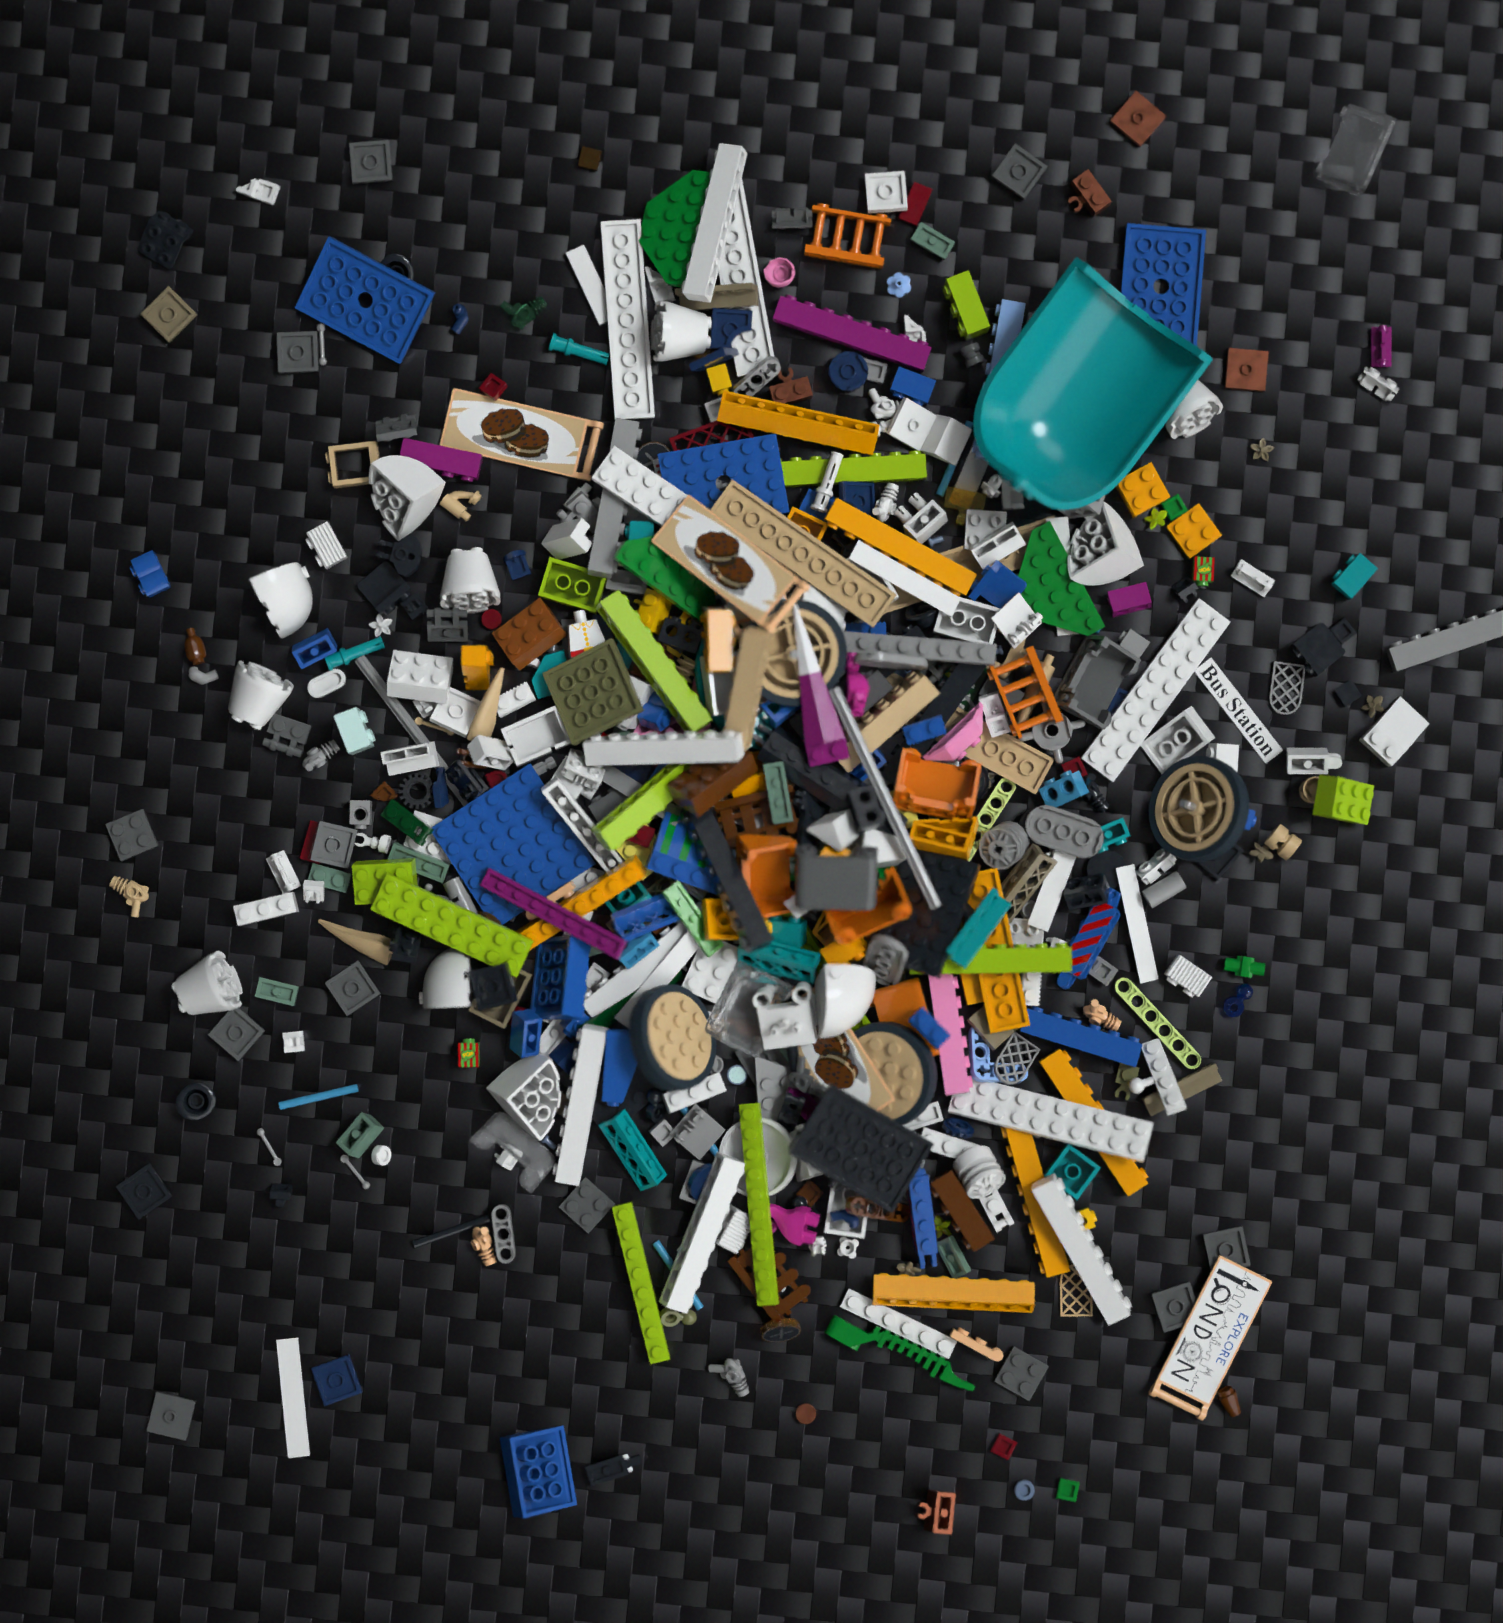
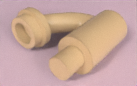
(451, 504)

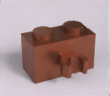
(1089, 194)
(791, 390)
(938, 1511)

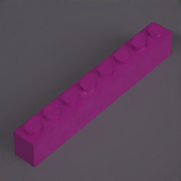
(851, 333)

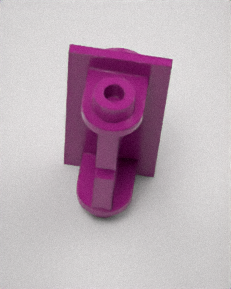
(1381, 346)

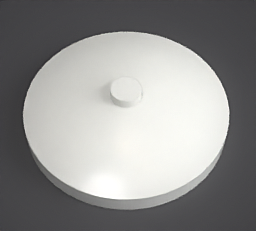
(779, 1162)

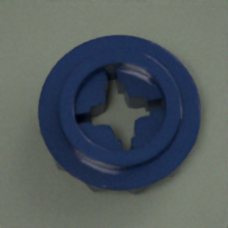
(958, 1128)

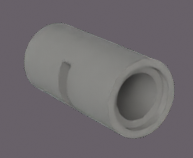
(1164, 889)
(459, 894)

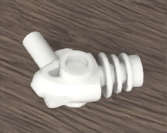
(882, 406)
(885, 506)

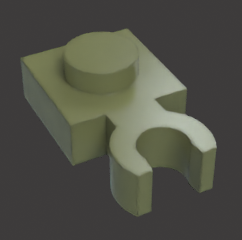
(1123, 1076)

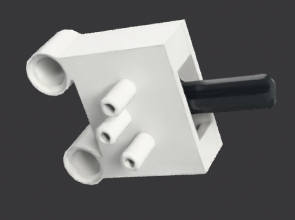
(788, 1022)

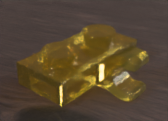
(963, 500)

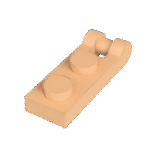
(564, 891)
(977, 1344)

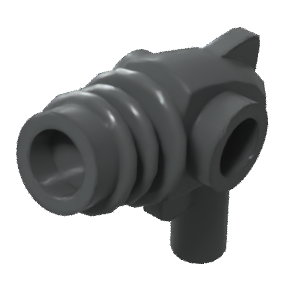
(804, 1081)

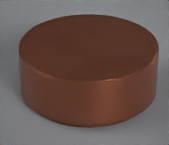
(805, 1413)

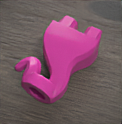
(856, 687)
(794, 1223)

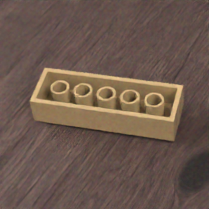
(891, 714)

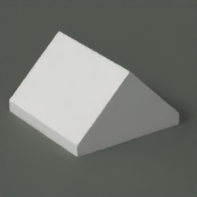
(946, 439)
(836, 829)

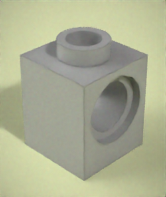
(1133, 642)
(355, 805)

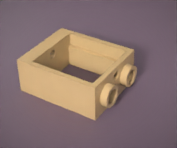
(331, 459)

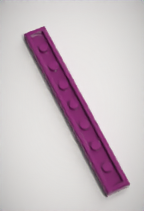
(553, 913)

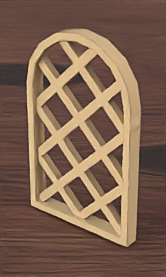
(1076, 1314)

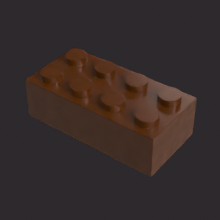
(710, 782)
(961, 1209)

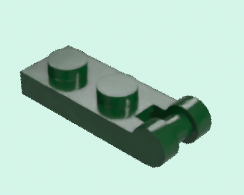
(407, 822)

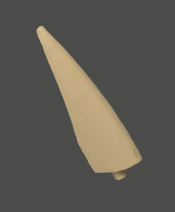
(1033, 689)
(485, 716)
(370, 944)

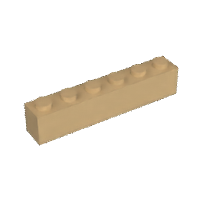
(748, 683)

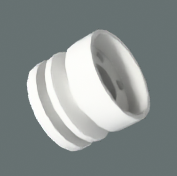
(979, 1172)

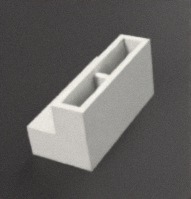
(567, 539)
(997, 545)
(410, 758)

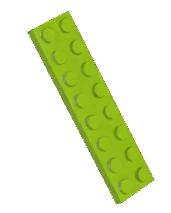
(451, 924)

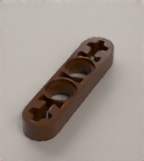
(876, 1211)

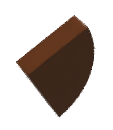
(384, 793)

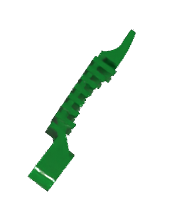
(854, 1337)

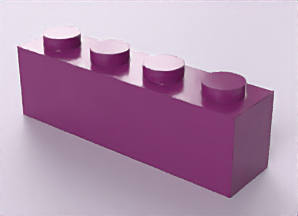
(444, 459)

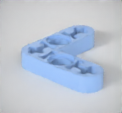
(984, 1062)

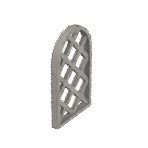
(1275, 664)
(1024, 1071)

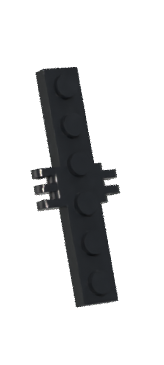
(810, 811)

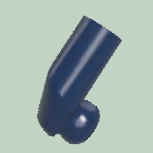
(461, 318)
(851, 1219)

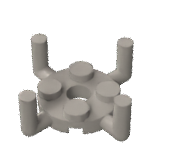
(1056, 742)

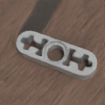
(771, 373)

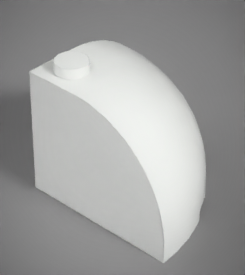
(404, 492)
(1103, 550)
(286, 596)
(447, 981)
(842, 997)
(529, 1093)

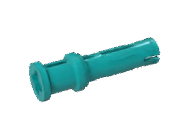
(568, 347)
(344, 656)

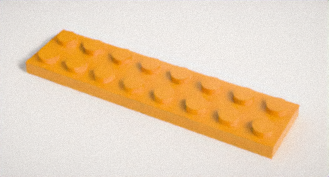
(1000, 991)

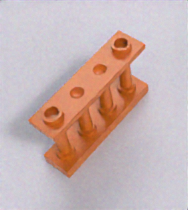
(854, 255)
(1044, 695)

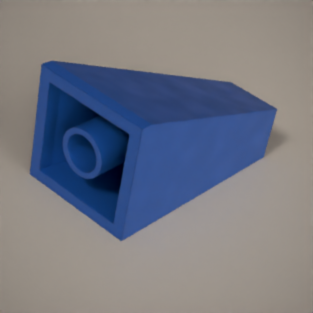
(618, 1066)

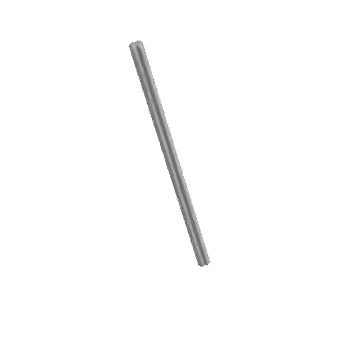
(401, 714)
(884, 798)

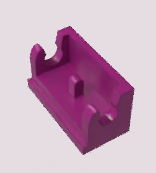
(1129, 599)

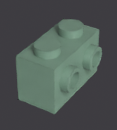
(360, 1135)

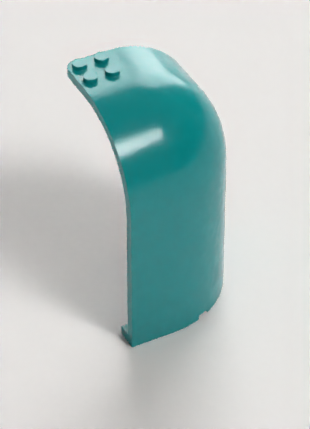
(1082, 392)

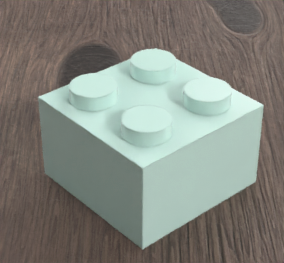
(354, 730)

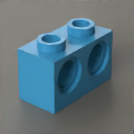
(1064, 791)
(638, 948)

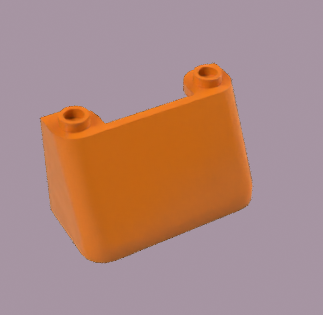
(936, 787)
(766, 869)
(890, 907)
(899, 1003)

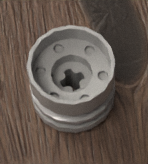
(1012, 839)

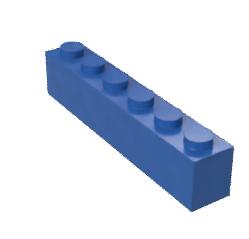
(1084, 1038)

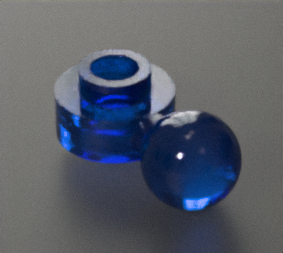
(1244, 992)

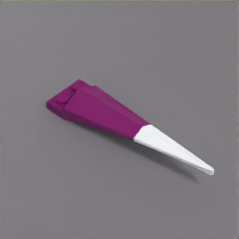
(822, 728)

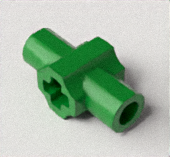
(1244, 966)

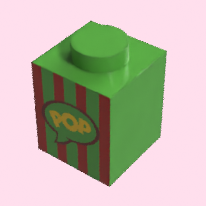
(1203, 570)
(469, 1053)

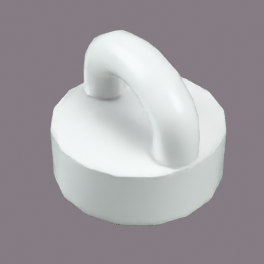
(381, 1155)

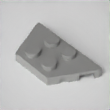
(771, 1086)

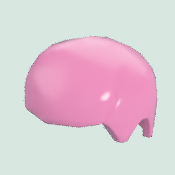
(779, 272)

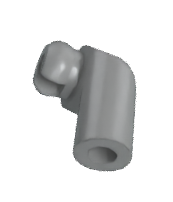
(200, 677)

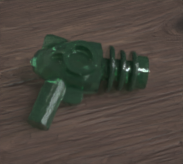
(524, 314)

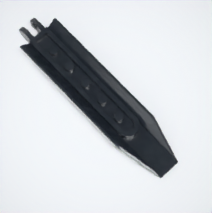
(824, 781)

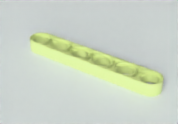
(992, 812)
(1159, 1021)

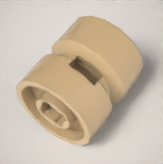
(1308, 789)
(1283, 842)

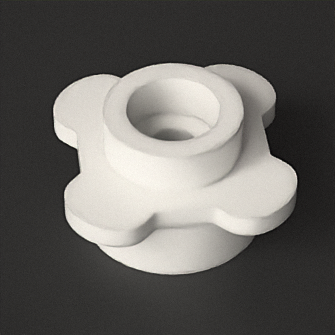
(847, 1242)

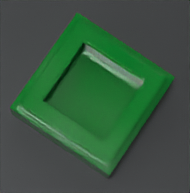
(1174, 506)
(1067, 1489)

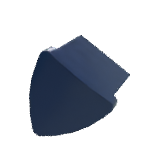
(517, 564)

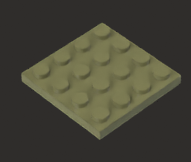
(593, 691)

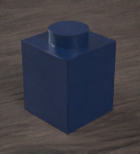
(564, 1055)

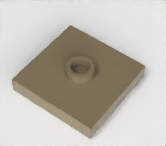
(168, 314)
(981, 1026)

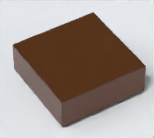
(810, 1192)

